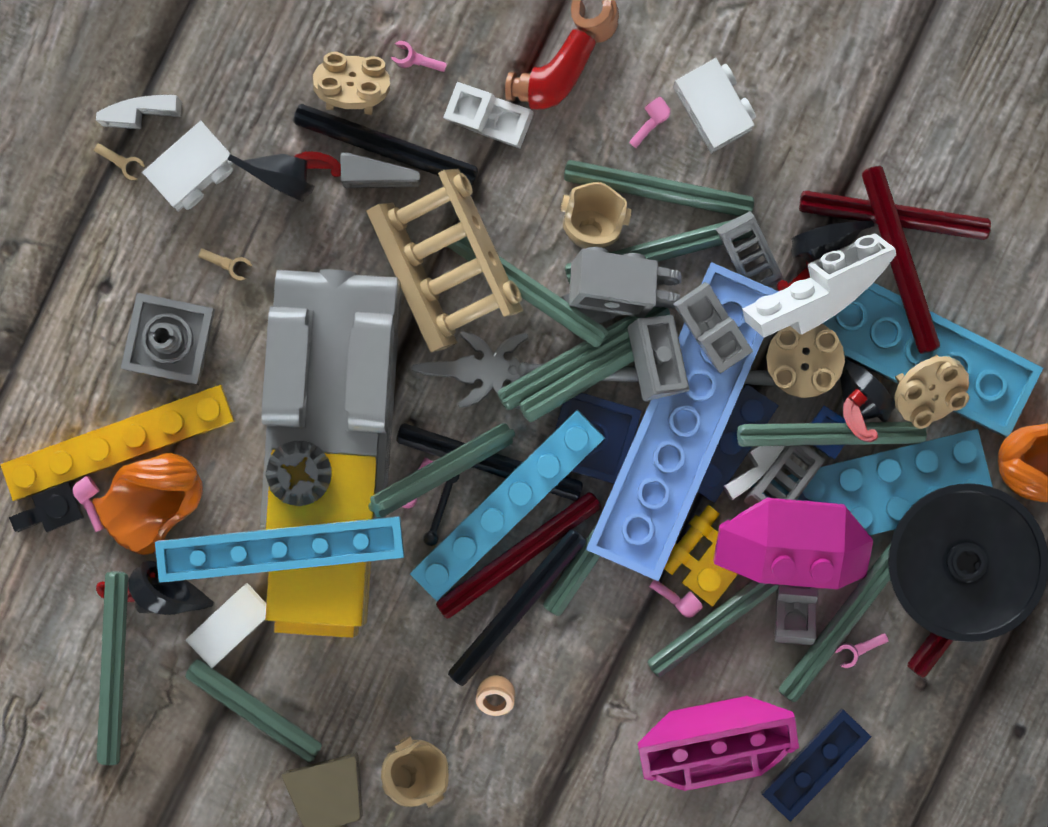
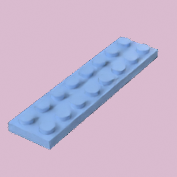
(676, 444)

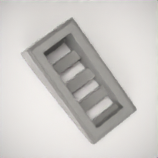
(371, 173)
(738, 227)
(806, 455)

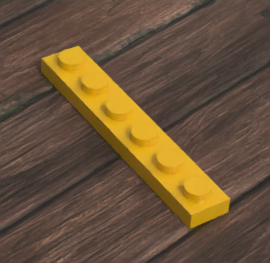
(117, 443)

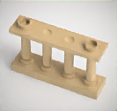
(407, 260)

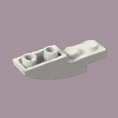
(833, 285)

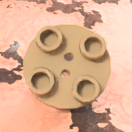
(351, 82)
(824, 361)
(932, 390)

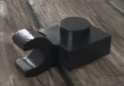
(53, 509)

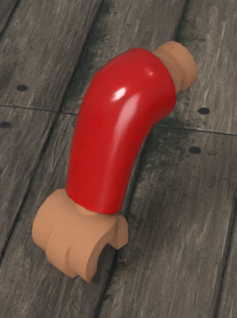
(555, 80)

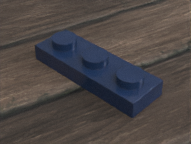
(749, 409)
(816, 764)

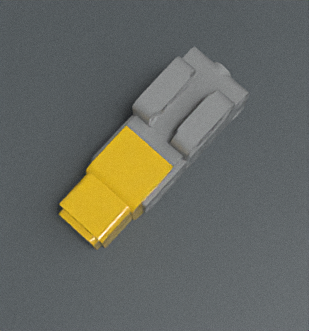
(334, 387)

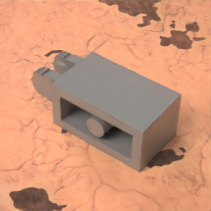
(620, 283)

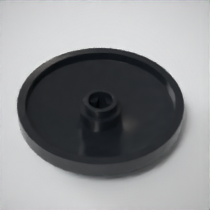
(968, 562)

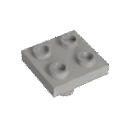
(167, 338)

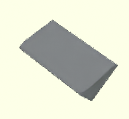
(658, 357)

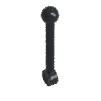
(431, 537)

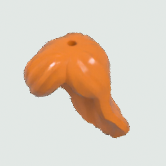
(1025, 462)
(149, 501)

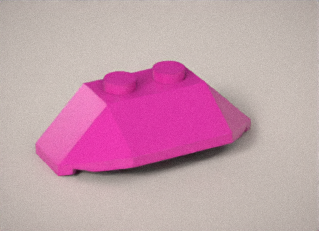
(795, 544)
(717, 743)

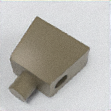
(326, 792)

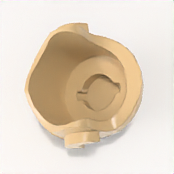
(594, 215)
(415, 773)

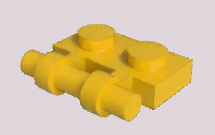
(704, 577)

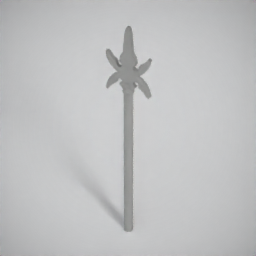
(495, 370)

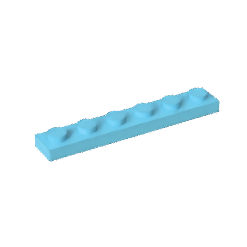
(507, 505)
(279, 549)

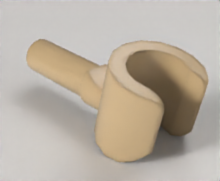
(119, 160)
(224, 262)

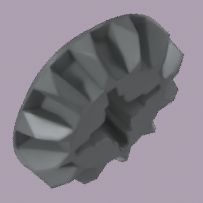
(316, 466)

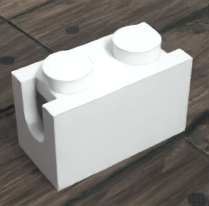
(714, 104)
(190, 167)

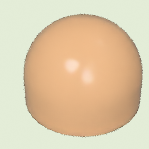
(495, 685)

